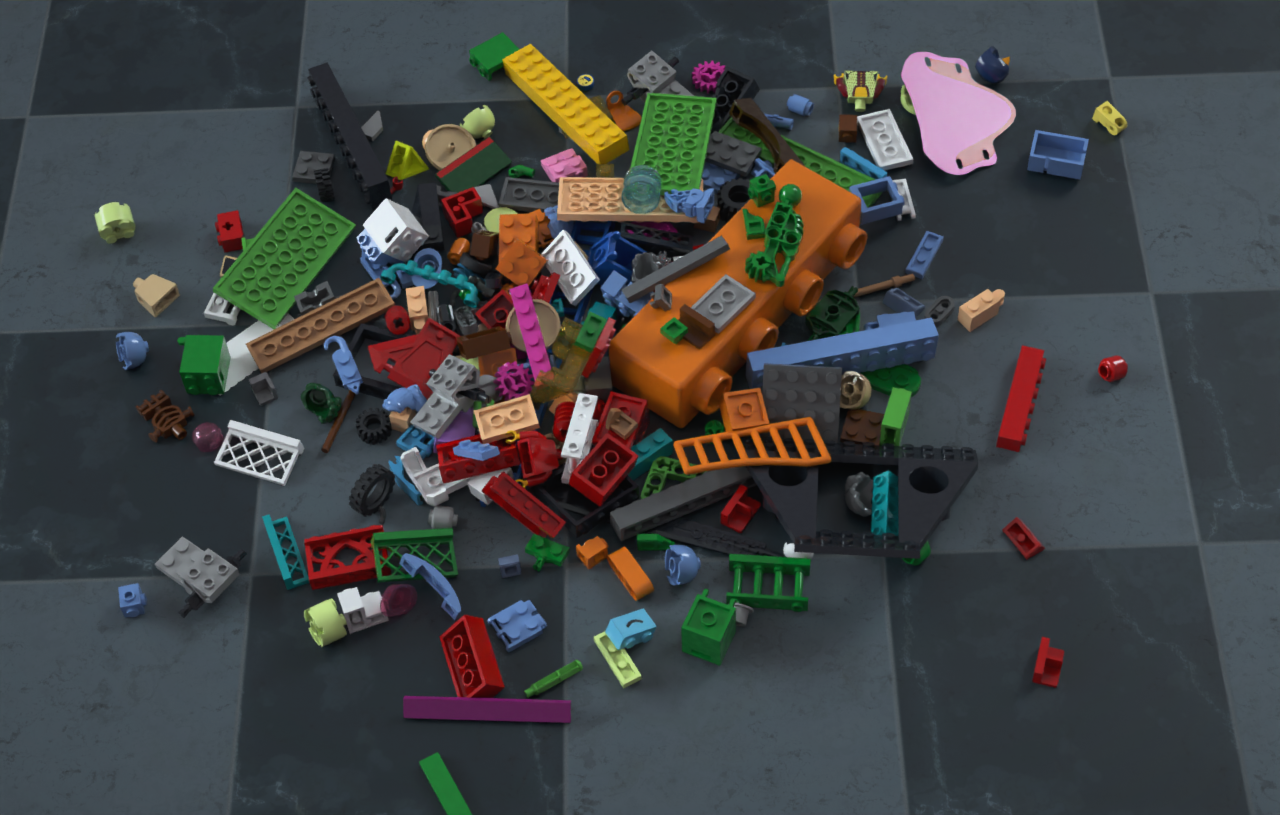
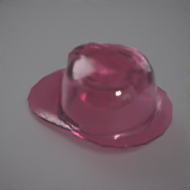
(398, 599)

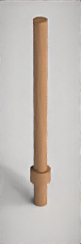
(896, 281)

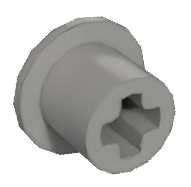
(742, 613)

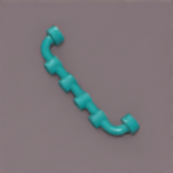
(429, 273)

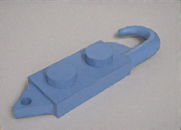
(375, 272)
(345, 364)

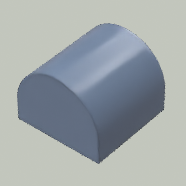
(509, 566)

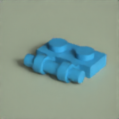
(415, 437)

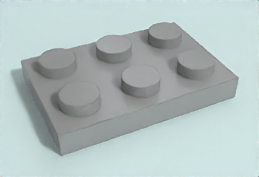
(724, 302)

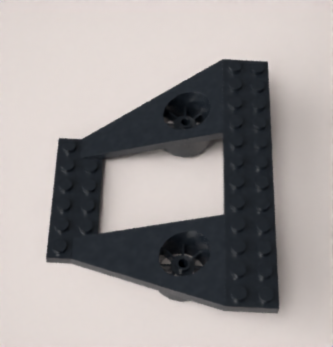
(927, 489)

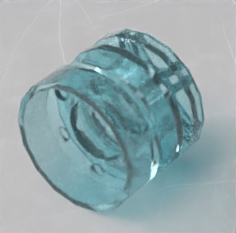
(641, 189)

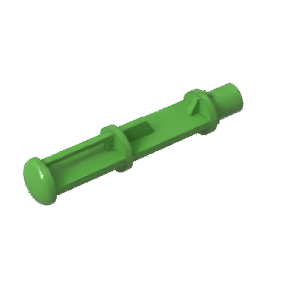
(554, 678)

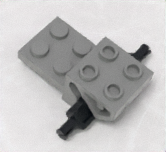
(653, 76)
(453, 391)
(199, 572)

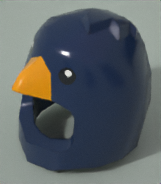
(991, 67)

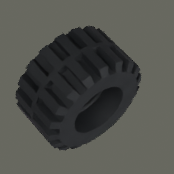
(730, 194)

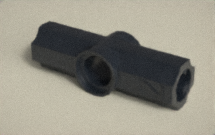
(446, 318)

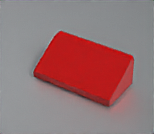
(1023, 538)

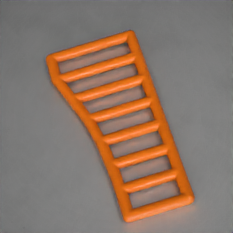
(764, 459)

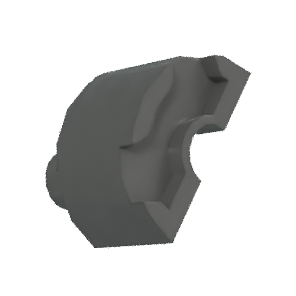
(312, 300)

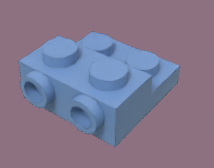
(372, 250)

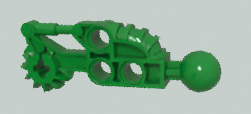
(781, 236)

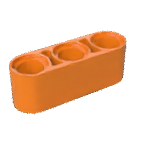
(630, 573)

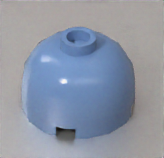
(131, 349)
(682, 564)

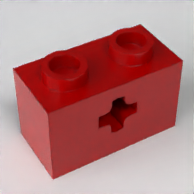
(230, 230)

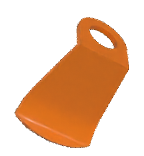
(623, 115)

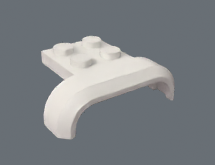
(428, 480)

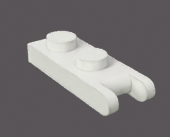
(903, 190)

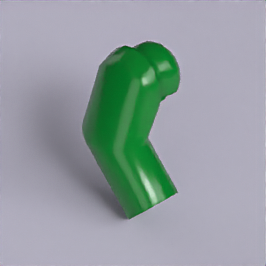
(520, 170)

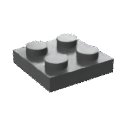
(311, 161)

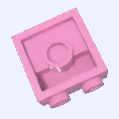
(564, 165)

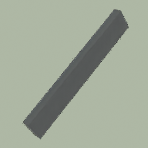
(676, 269)

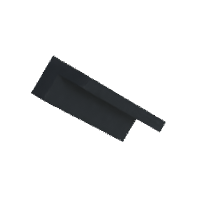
(656, 243)

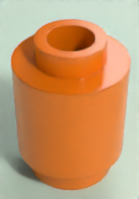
(458, 248)

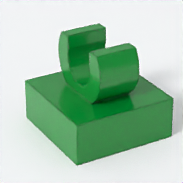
(674, 330)

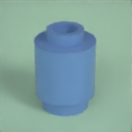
(800, 105)

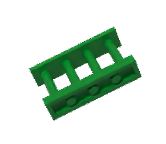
(774, 565)

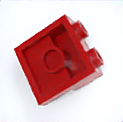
(544, 287)

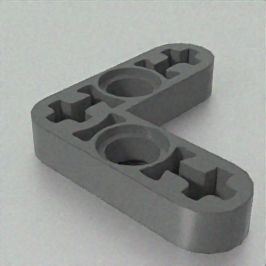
(466, 316)

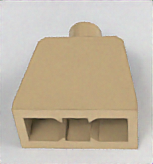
(155, 293)

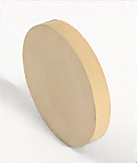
(447, 144)
(548, 320)

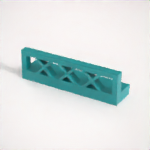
(278, 551)

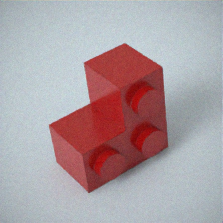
(460, 210)

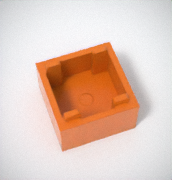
(743, 409)

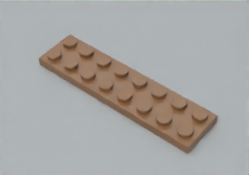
(320, 324)

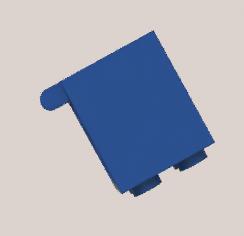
(611, 255)

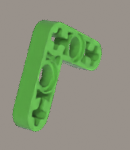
(664, 473)

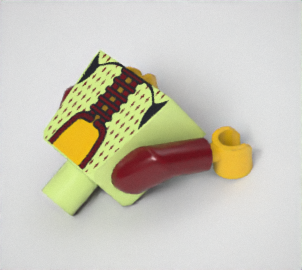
(860, 87)

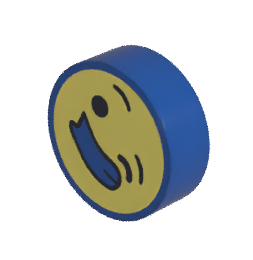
(585, 82)

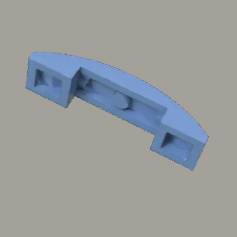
(416, 565)

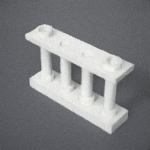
(579, 434)

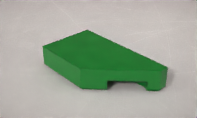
(653, 542)

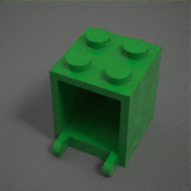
(204, 364)
(709, 628)

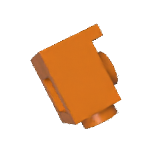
(592, 552)

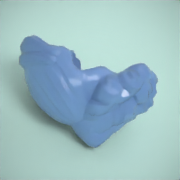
(557, 226)
(403, 398)

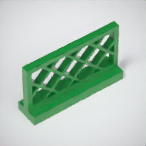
(410, 539)

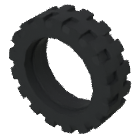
(376, 475)

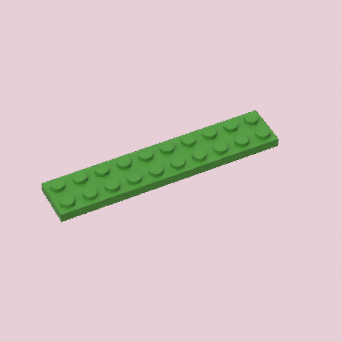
(821, 164)

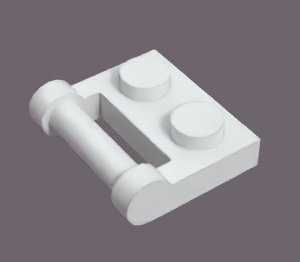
(217, 310)

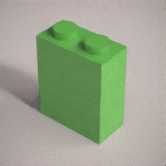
(895, 416)

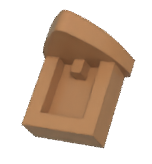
(620, 423)

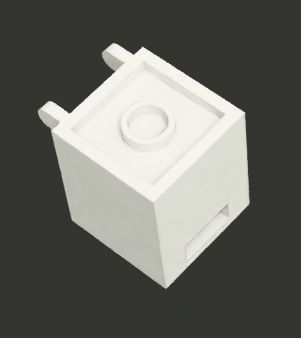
(386, 221)

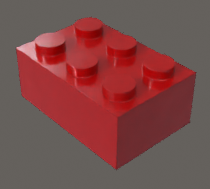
(603, 469)

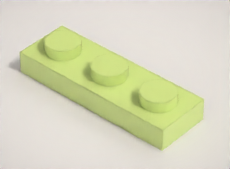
(618, 661)

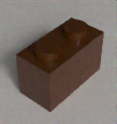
(484, 244)

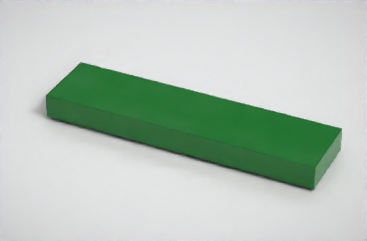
(444, 786)

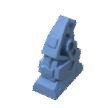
(691, 202)

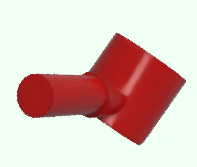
(396, 186)

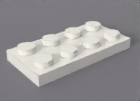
(884, 140)
(574, 270)

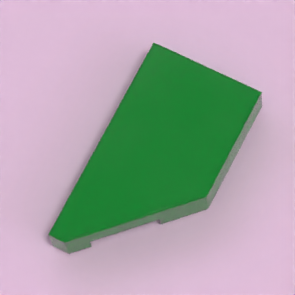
(753, 225)

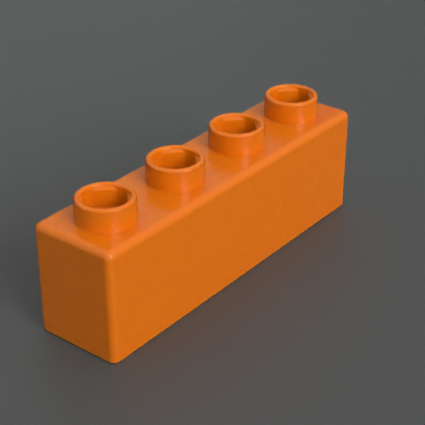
(689, 380)

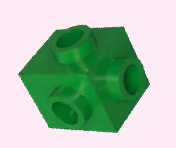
(762, 190)

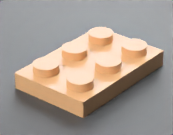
(506, 416)

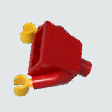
(536, 455)

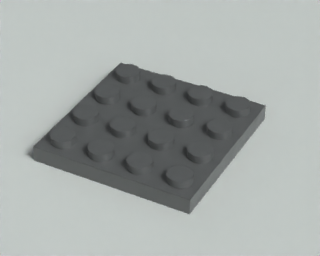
(803, 392)

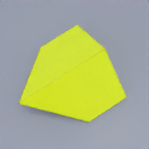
(405, 162)

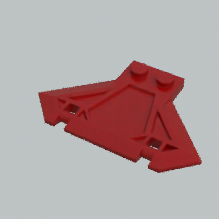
(415, 355)

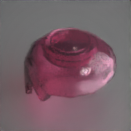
(207, 437)

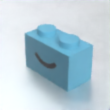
(630, 629)

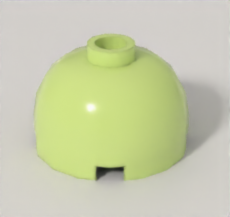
(479, 122)

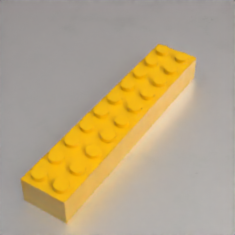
(566, 105)

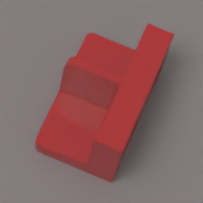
(739, 510)
(1048, 664)

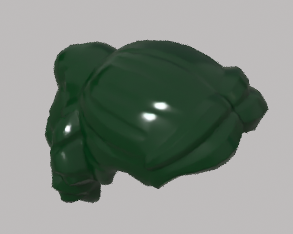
(321, 402)

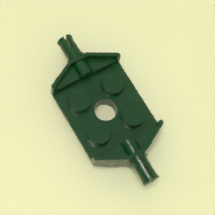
(824, 324)

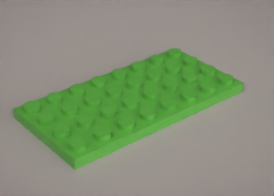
(675, 138)
(284, 258)

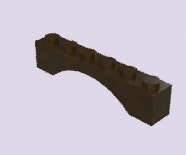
(749, 116)

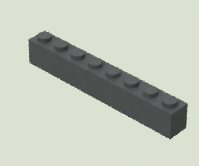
(678, 501)

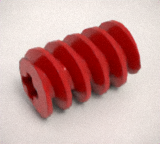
(400, 326)
(562, 419)

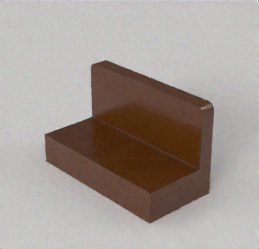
(699, 327)

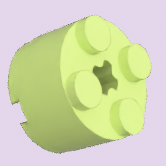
(115, 222)
(325, 622)

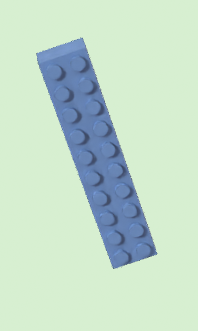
(852, 351)

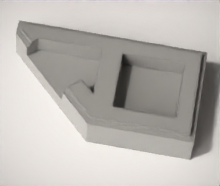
(373, 127)
(487, 196)

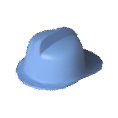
(427, 257)

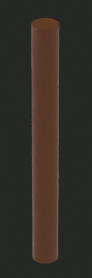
(338, 422)

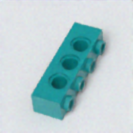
(885, 504)

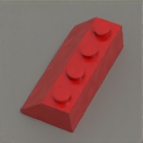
(471, 659)

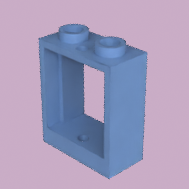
(883, 210)

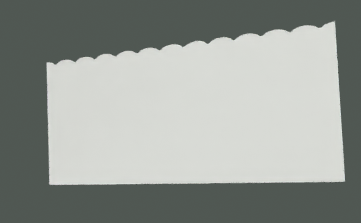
(241, 360)

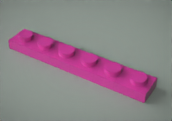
(530, 329)

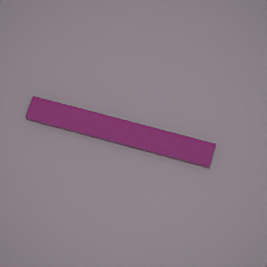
(487, 709)

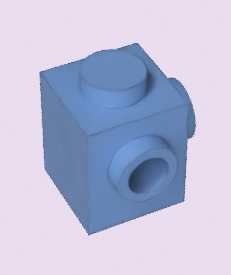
(132, 600)

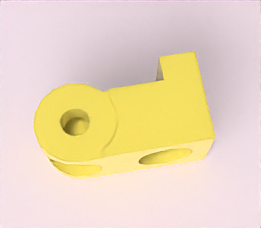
(1110, 118)

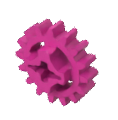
(706, 76)
(513, 382)

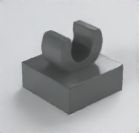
(662, 298)

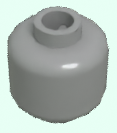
(442, 517)

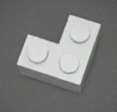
(361, 611)

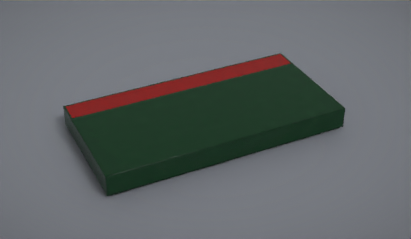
(474, 167)

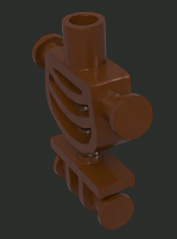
(166, 418)

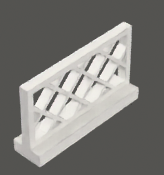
(265, 438)

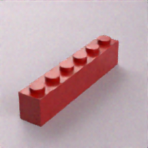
(1020, 399)

